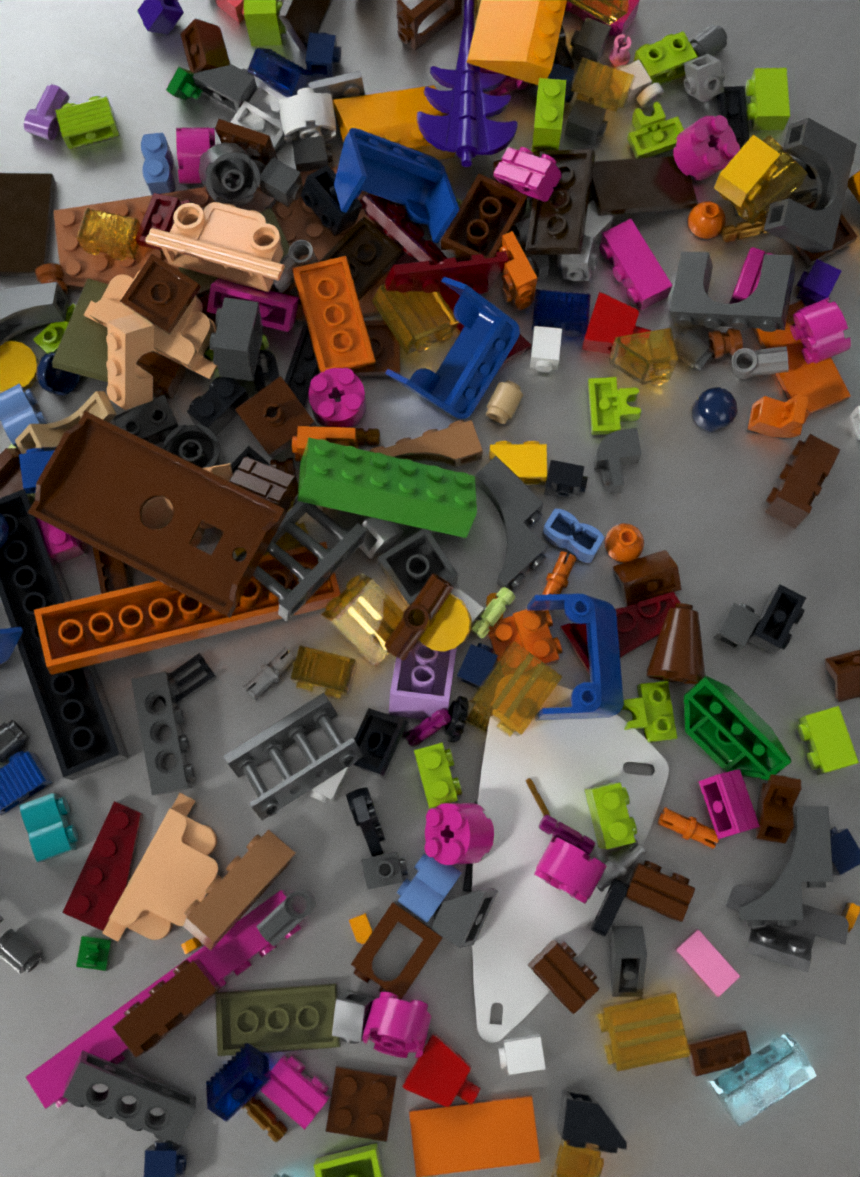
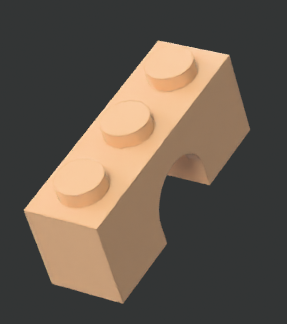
(127, 341)

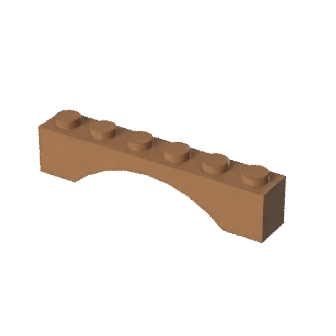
(450, 446)

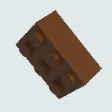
(483, 218)

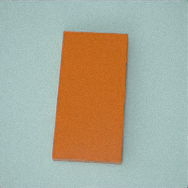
(333, 314)
(814, 380)
(474, 1136)

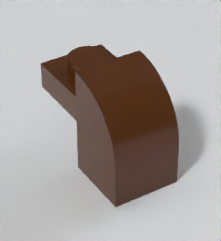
(776, 808)

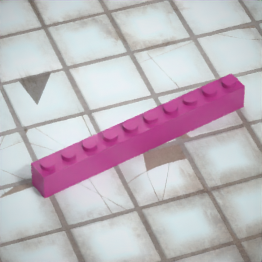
(228, 956)

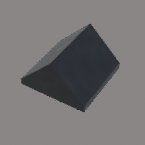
(379, 741)

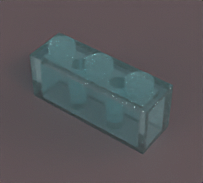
(763, 1079)

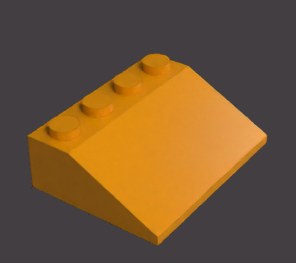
(517, 37)
(390, 117)

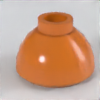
(706, 220)
(624, 542)

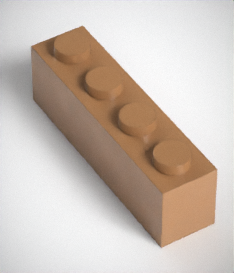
(238, 890)

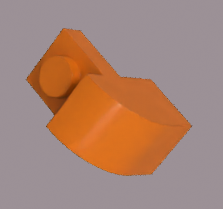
(779, 417)

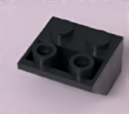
(585, 1122)

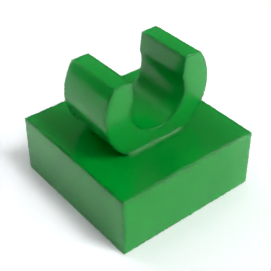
(183, 85)
(95, 953)

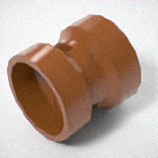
(51, 273)
(724, 343)

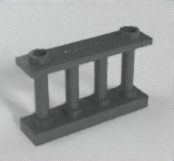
(309, 579)
(278, 737)

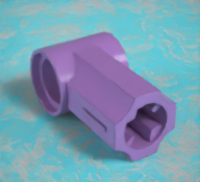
(43, 119)

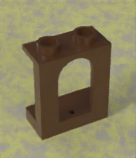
(410, 20)
(365, 957)

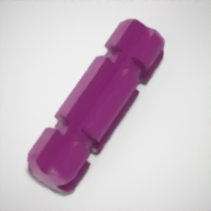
(428, 727)
(566, 833)

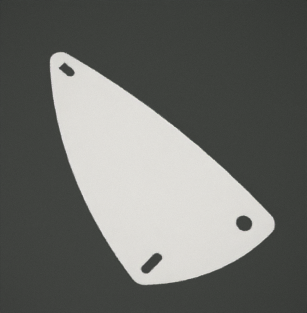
(527, 911)

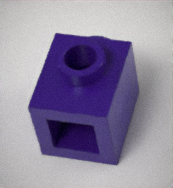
(160, 15)
(817, 283)

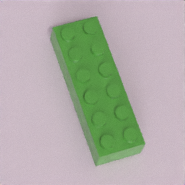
(387, 488)

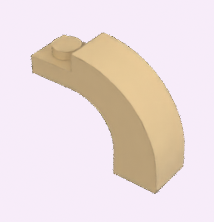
(49, 435)

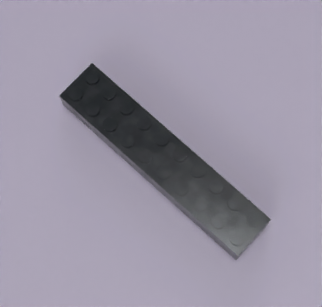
(69, 701)

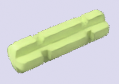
(492, 612)

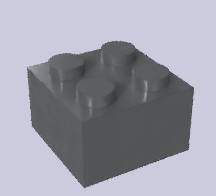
(237, 338)
(413, 563)

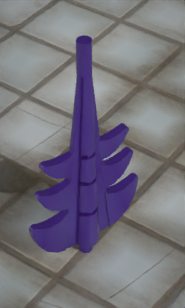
(466, 125)

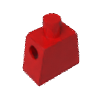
(610, 320)
(441, 1074)

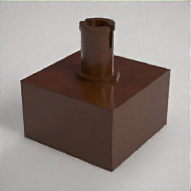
(274, 416)

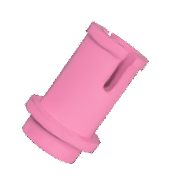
(620, 53)

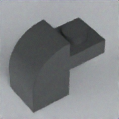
(614, 451)

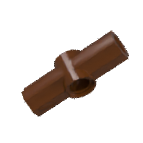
(408, 631)

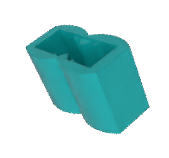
(48, 827)

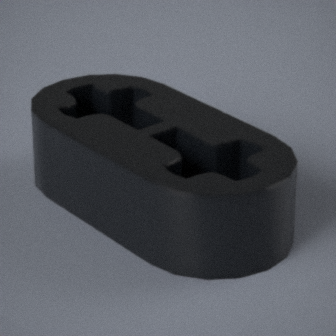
(272, 374)
(609, 907)

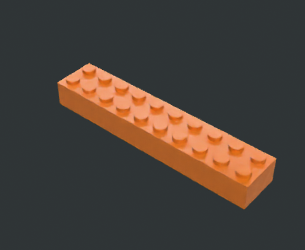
(160, 616)

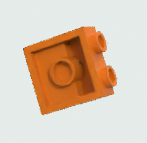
(518, 276)
(337, 435)
(528, 630)

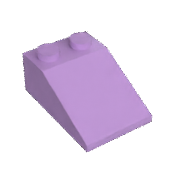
(422, 682)

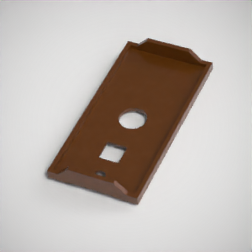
(105, 478)

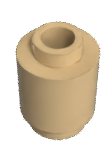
(504, 402)

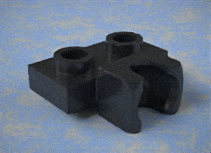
(365, 816)

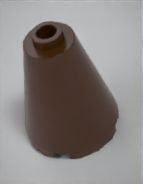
(678, 648)

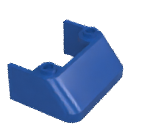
(397, 175)
(471, 360)
(604, 692)

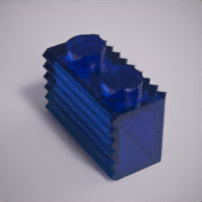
(279, 71)
(562, 311)
(237, 1082)

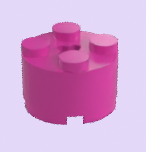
(191, 144)
(705, 147)
(820, 331)
(336, 384)
(458, 833)
(569, 869)
(397, 1025)

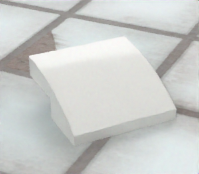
(262, 114)

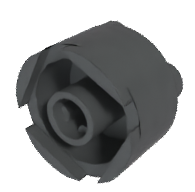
(226, 159)
(195, 440)

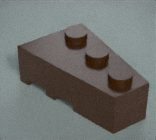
(801, 480)
(166, 1007)

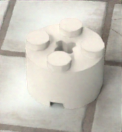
(307, 115)

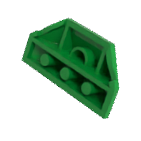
(732, 731)

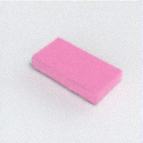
(707, 963)

